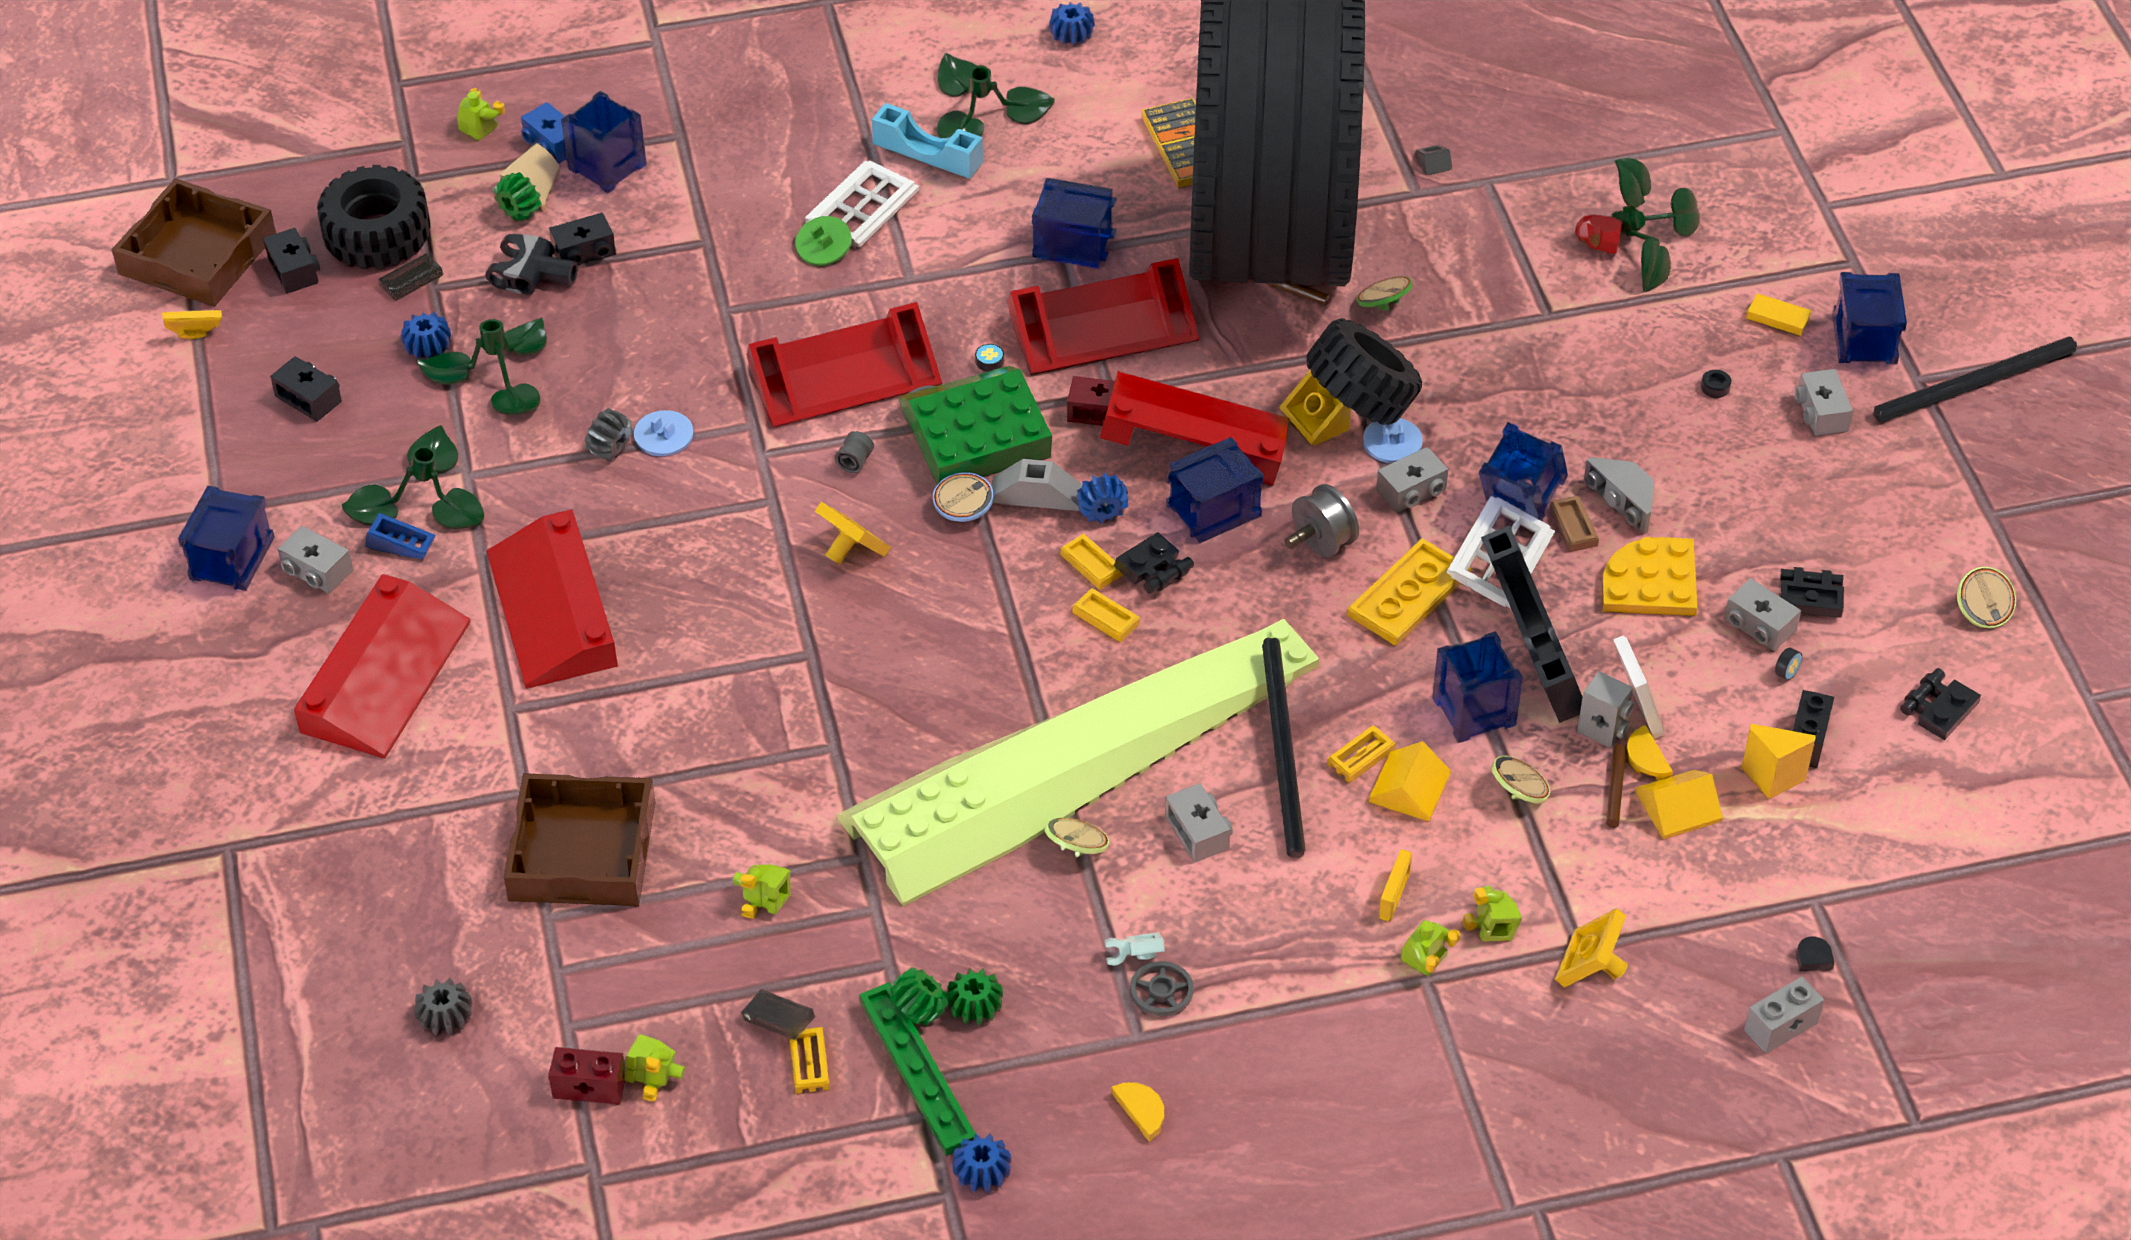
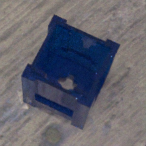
(604, 141)
(1073, 223)
(1869, 318)
(1521, 459)
(1215, 490)
(226, 538)
(1477, 686)

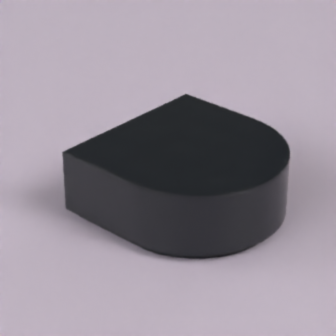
(1814, 954)

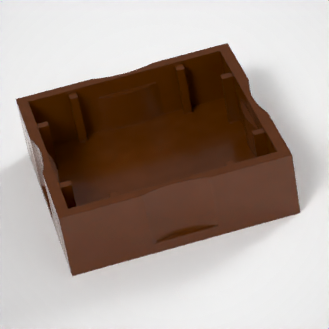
(194, 242)
(580, 840)

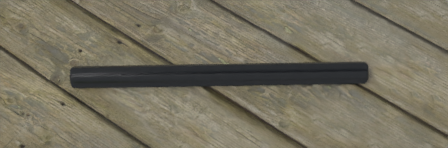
(1974, 379)
(1283, 748)

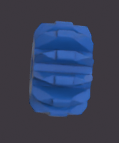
(1071, 23)
(426, 335)
(1102, 498)
(981, 1163)

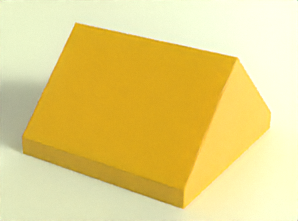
(1316, 411)
(1776, 758)
(1411, 781)
(1681, 802)

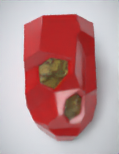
(1599, 232)

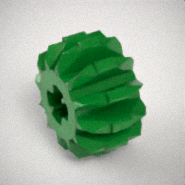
(517, 196)
(918, 996)
(974, 996)

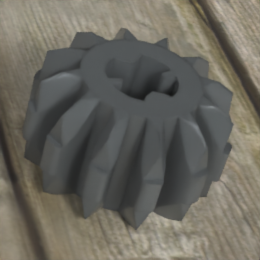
(608, 434)
(443, 1007)

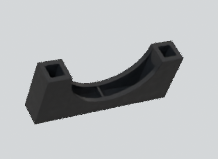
(1534, 623)

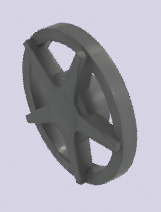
(1161, 989)

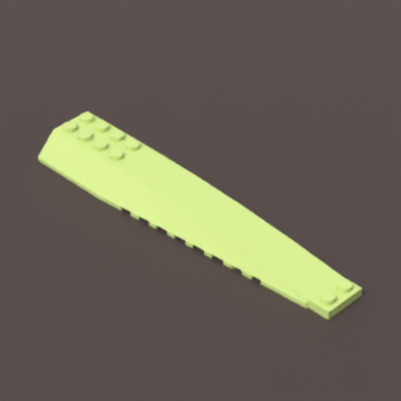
(1010, 788)

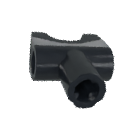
(529, 265)

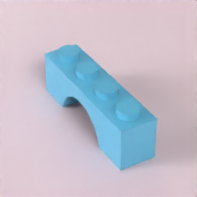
(897, 131)

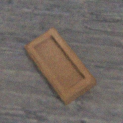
(1574, 523)

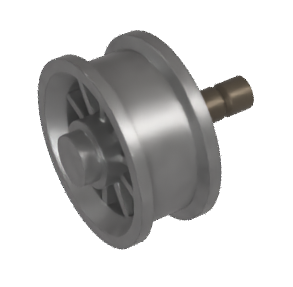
(1323, 521)

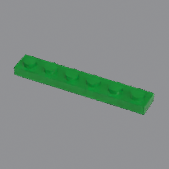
(917, 1069)

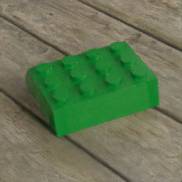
(977, 424)

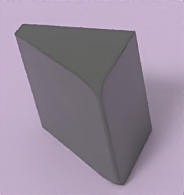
(1434, 159)

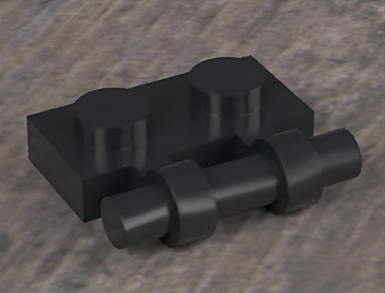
(1150, 556)
(1813, 591)
(1949, 708)

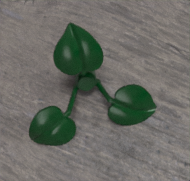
(959, 75)
(1634, 185)
(523, 340)
(427, 457)

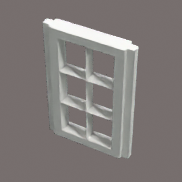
(852, 184)
(1473, 542)

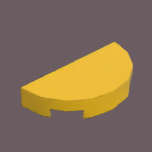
(191, 323)
(1646, 756)
(1142, 1106)

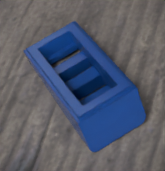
(392, 527)

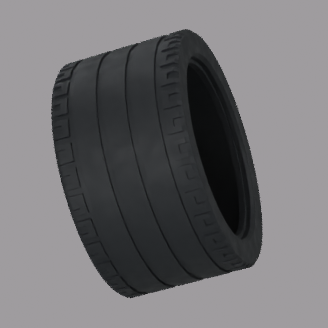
(1277, 141)

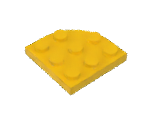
(1652, 578)

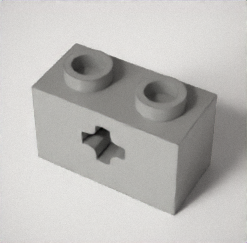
(1824, 402)
(1412, 479)
(315, 559)
(1762, 614)
(1605, 710)
(1198, 822)
(1784, 1015)

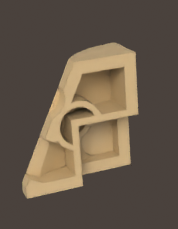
(539, 167)

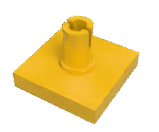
(849, 534)
(1593, 950)

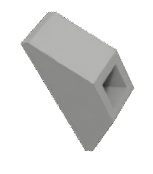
(1036, 485)
(1623, 488)

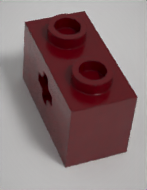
(1088, 400)
(587, 1075)

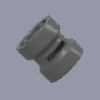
(854, 452)

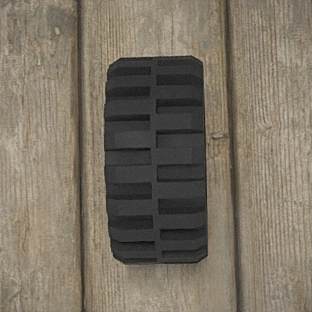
(375, 240)
(1364, 371)

